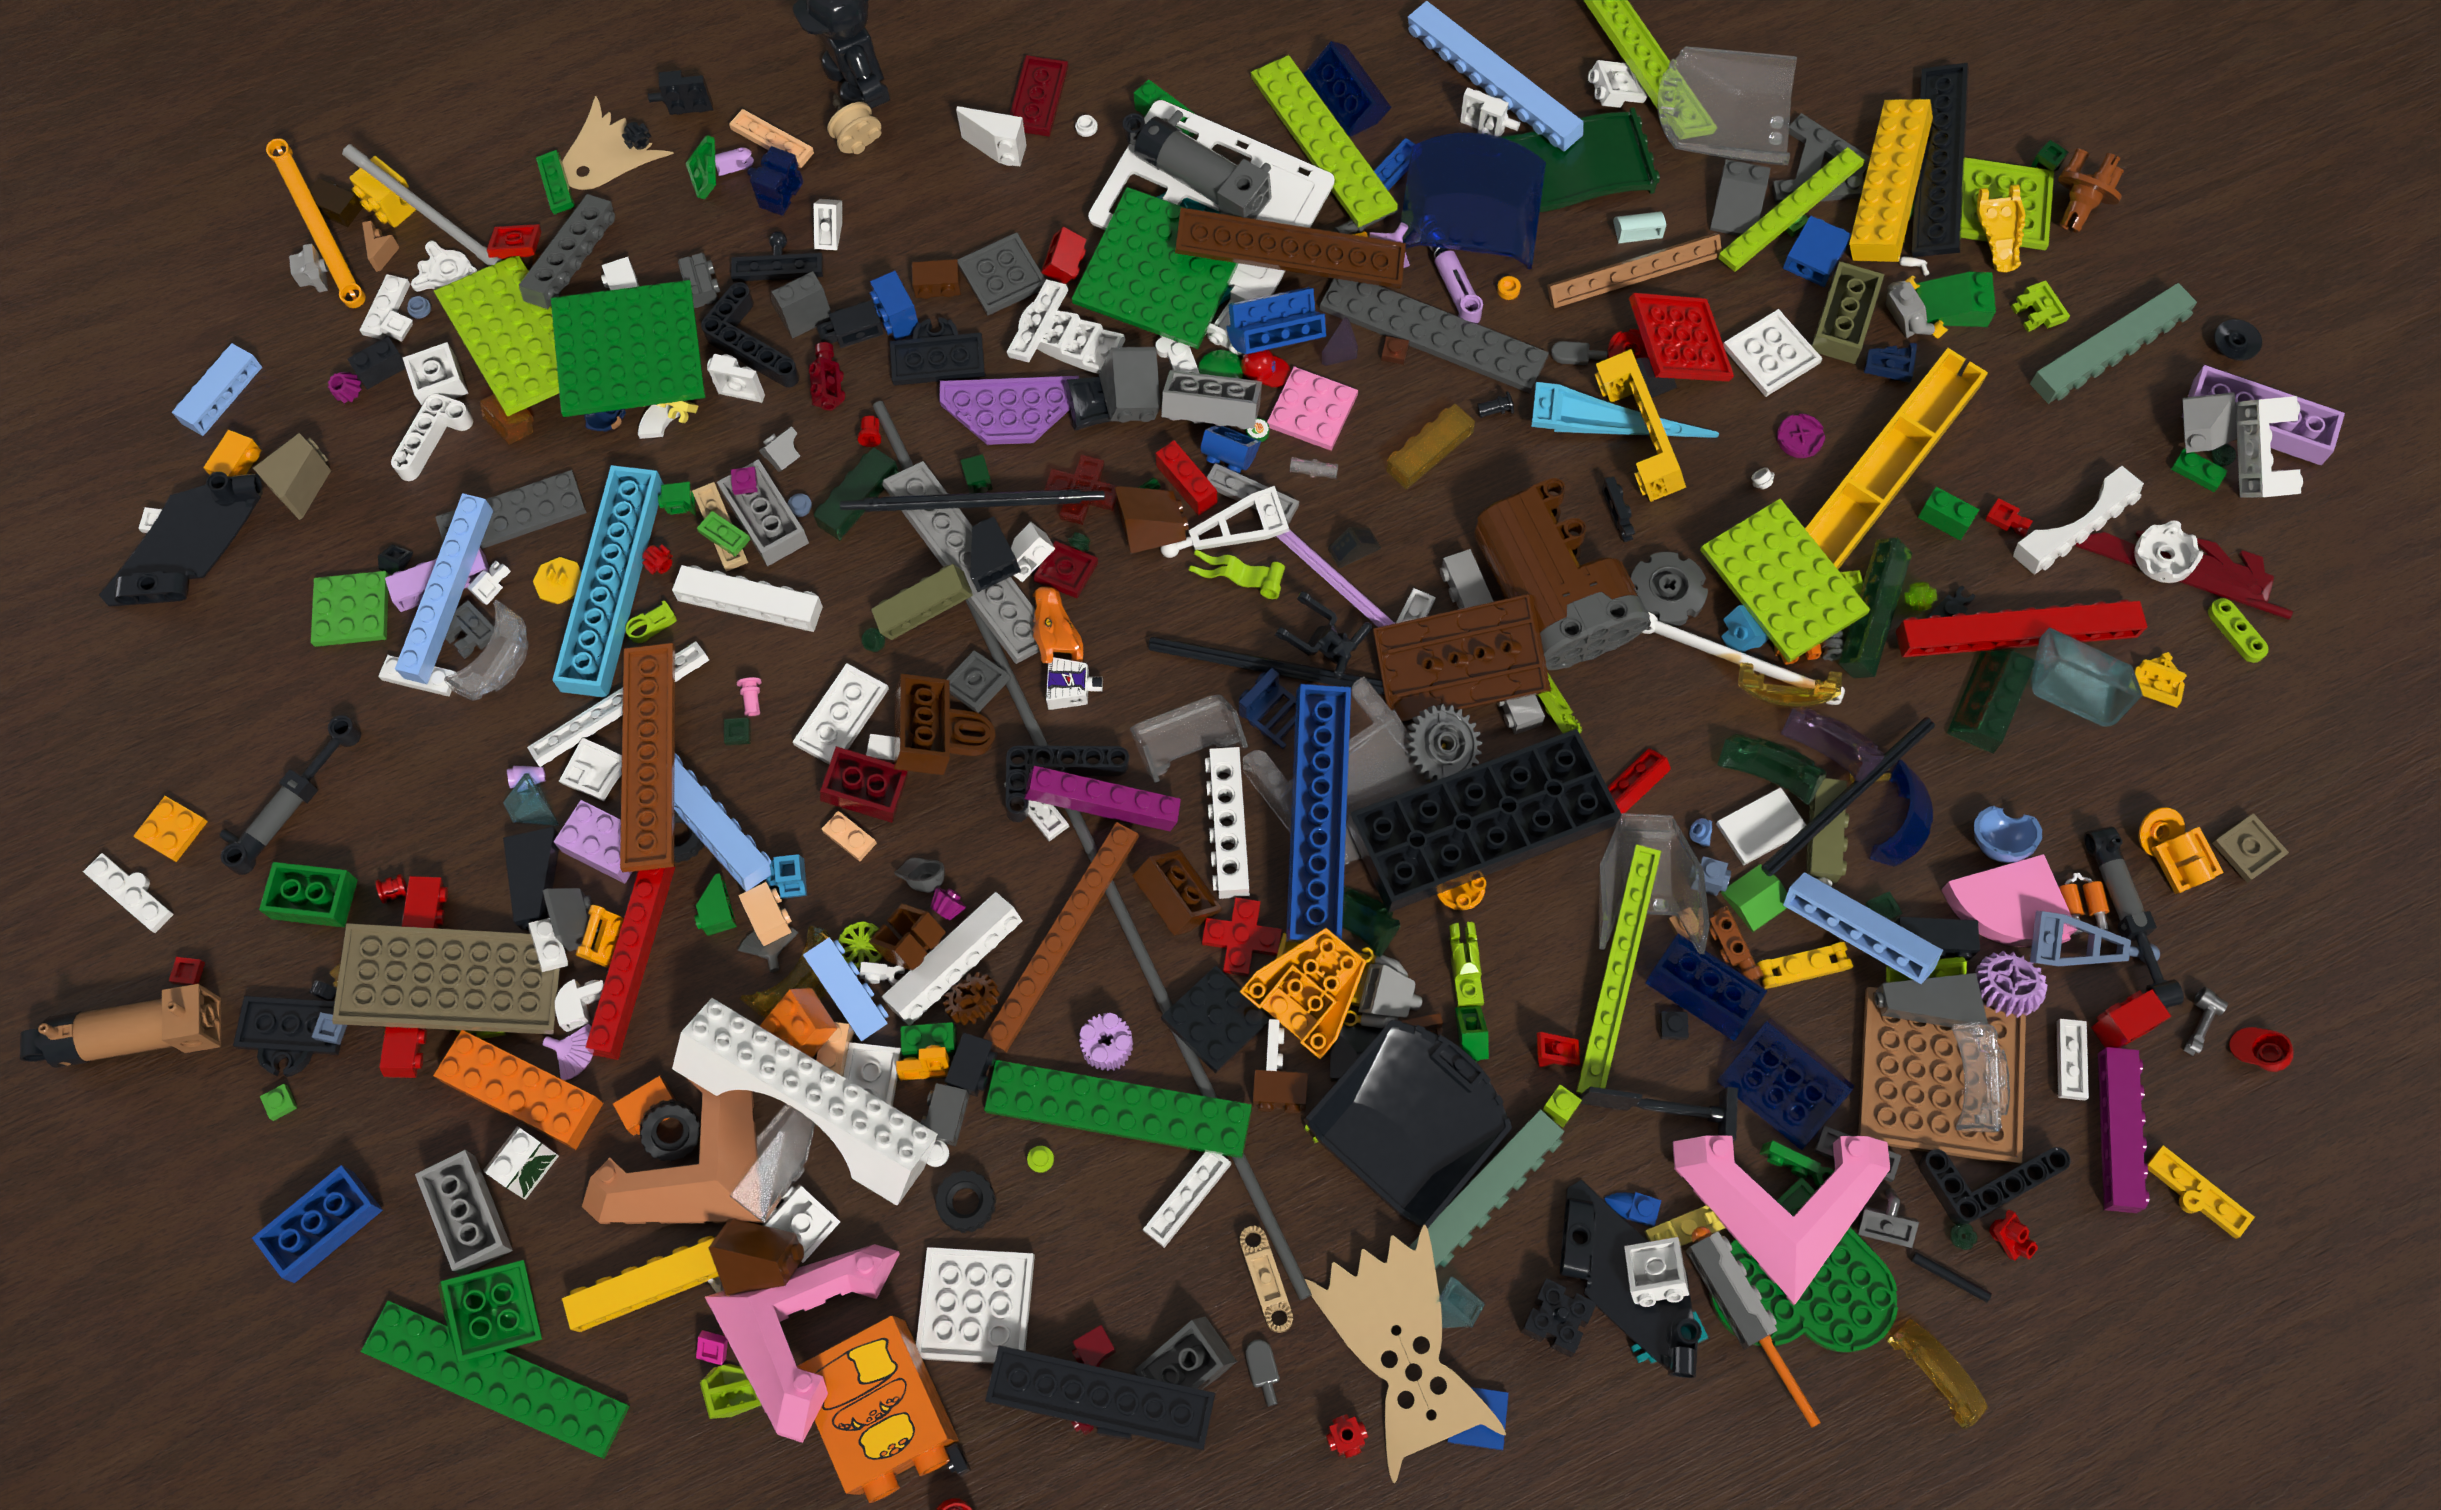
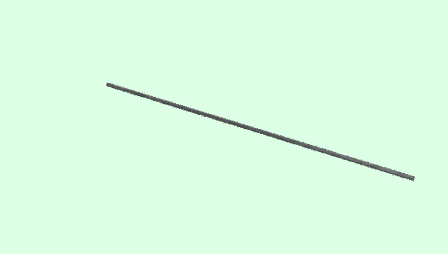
(1121, 912)

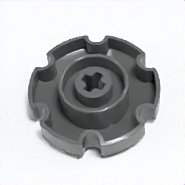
(1670, 587)

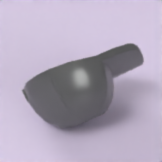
(922, 874)

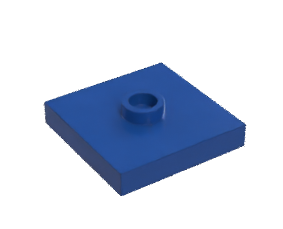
(1481, 1435)

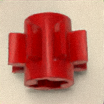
(657, 559)

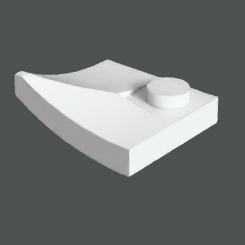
(592, 770)

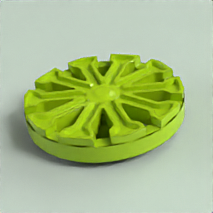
(860, 945)

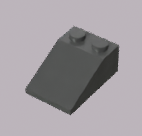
(1739, 197)
(1190, 1357)

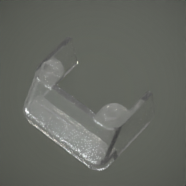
(1187, 731)

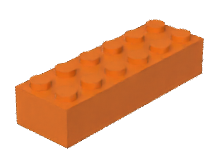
(518, 1089)

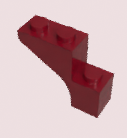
(1092, 1350)

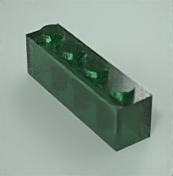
(862, 482)

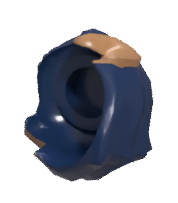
(604, 420)

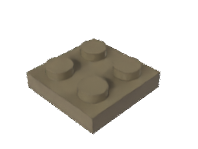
(2250, 848)

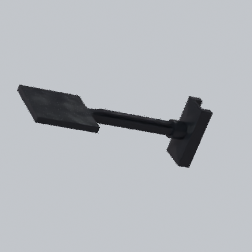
(1724, 1115)

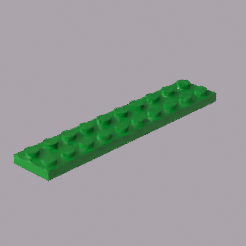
(1119, 1108)
(497, 1381)

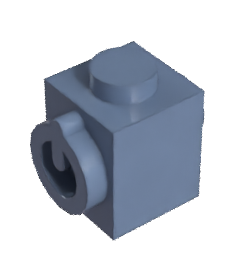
(1715, 875)

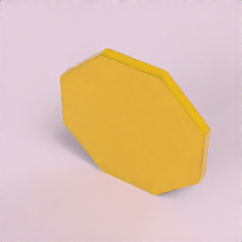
(557, 580)

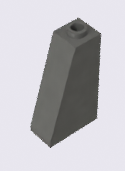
(1935, 1001)

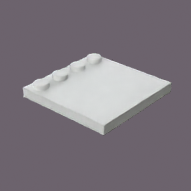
(973, 1304)

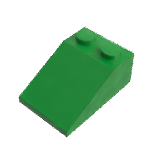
(1959, 299)

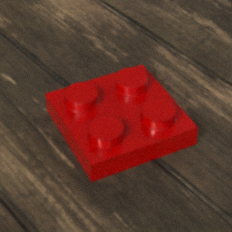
(514, 241)

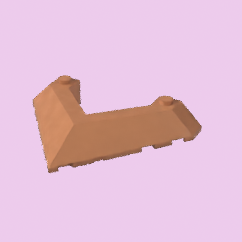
(691, 1191)

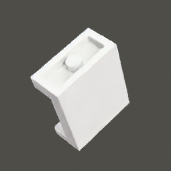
(1217, 332)

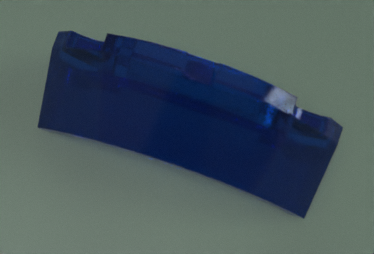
(1917, 823)

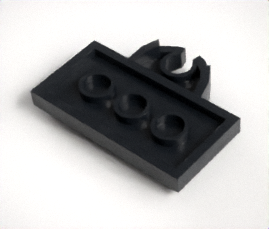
(937, 355)
(282, 1030)

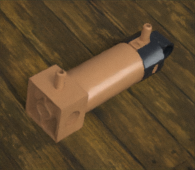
(182, 1019)

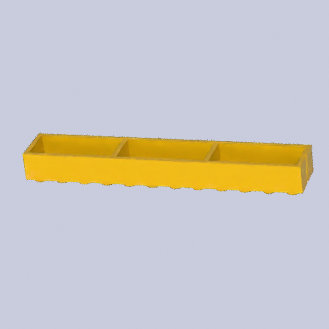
(1894, 456)

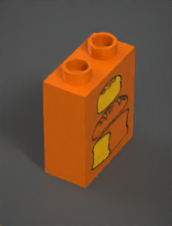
(880, 1410)

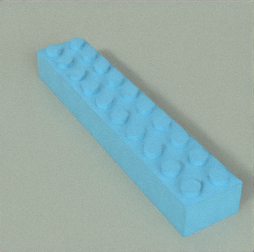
(608, 582)

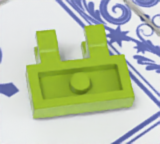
(2046, 304)

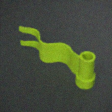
(1244, 575)

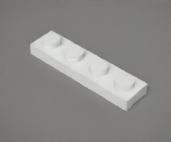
(1186, 1197)

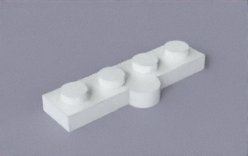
(1178, 353)
(129, 892)

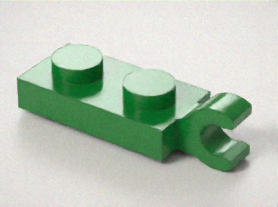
(1798, 1163)

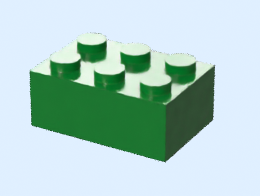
(308, 894)

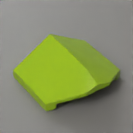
(728, 1392)

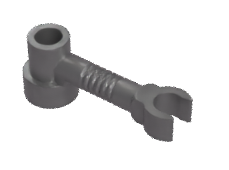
(2211, 1005)

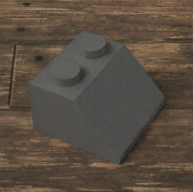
(569, 915)

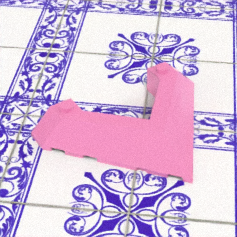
(1784, 1245)
(757, 1339)

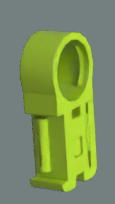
(656, 621)

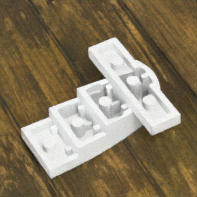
(1061, 333)

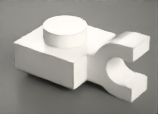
(487, 584)
(874, 973)

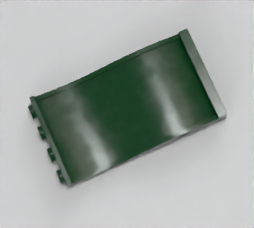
(1602, 162)

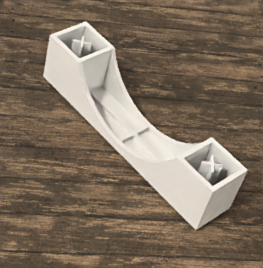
(876, 1140)

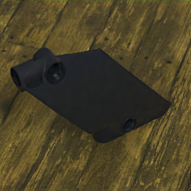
(185, 540)
(1604, 1267)

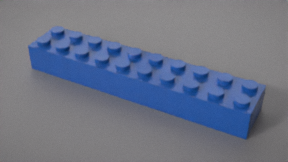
(1318, 811)

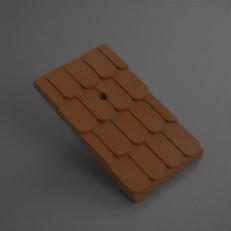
(1463, 658)

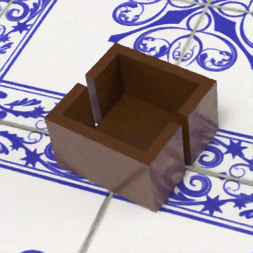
(918, 934)

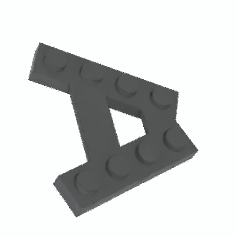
(1820, 143)

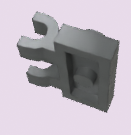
(473, 625)

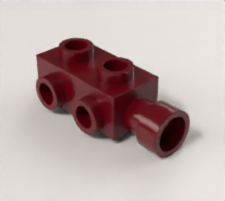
(826, 378)

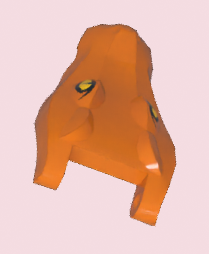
(1053, 627)

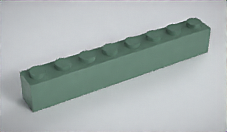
(2113, 343)
(1491, 1187)

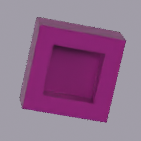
(744, 480)

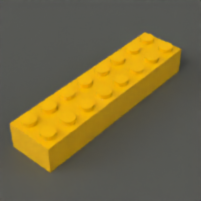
(1891, 180)

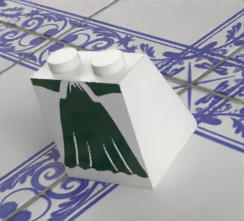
(520, 1163)

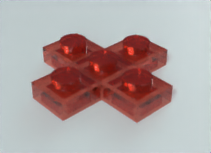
(1086, 479)

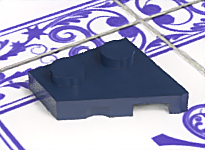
(1892, 362)

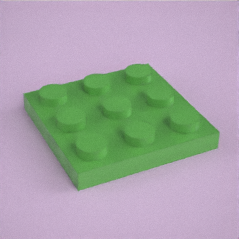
(349, 608)

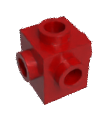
(1342, 1446)

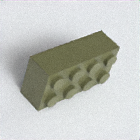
(1847, 312)

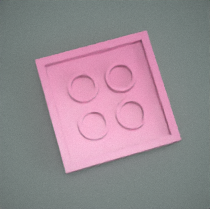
(1312, 408)

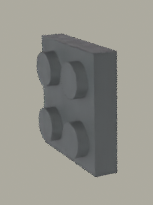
(977, 681)

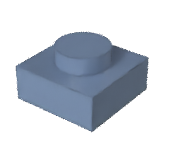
(327, 1031)

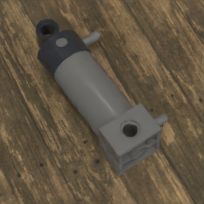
(1237, 189)

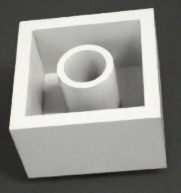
(435, 372)

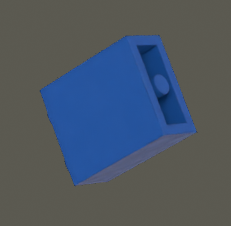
(1817, 251)

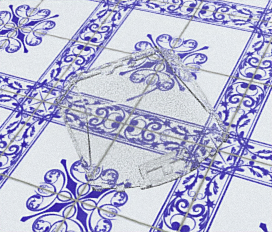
(1728, 104)

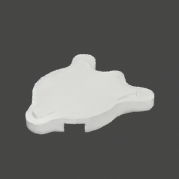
(441, 268)

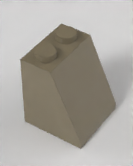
(295, 473)

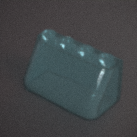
(2083, 679)

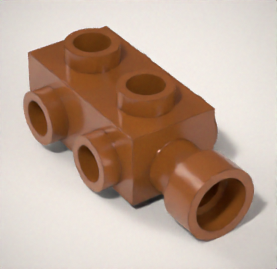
(1731, 939)

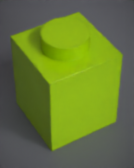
(1561, 1105)

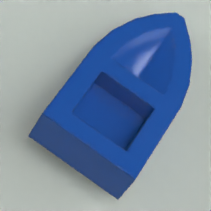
(1635, 1207)

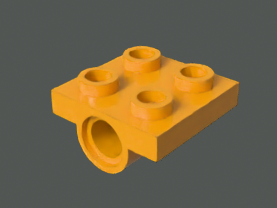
(2187, 860)

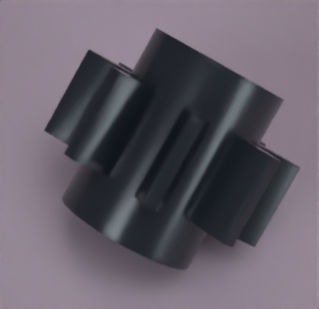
(636, 135)

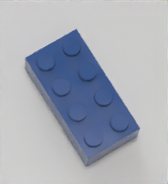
(317, 1224)

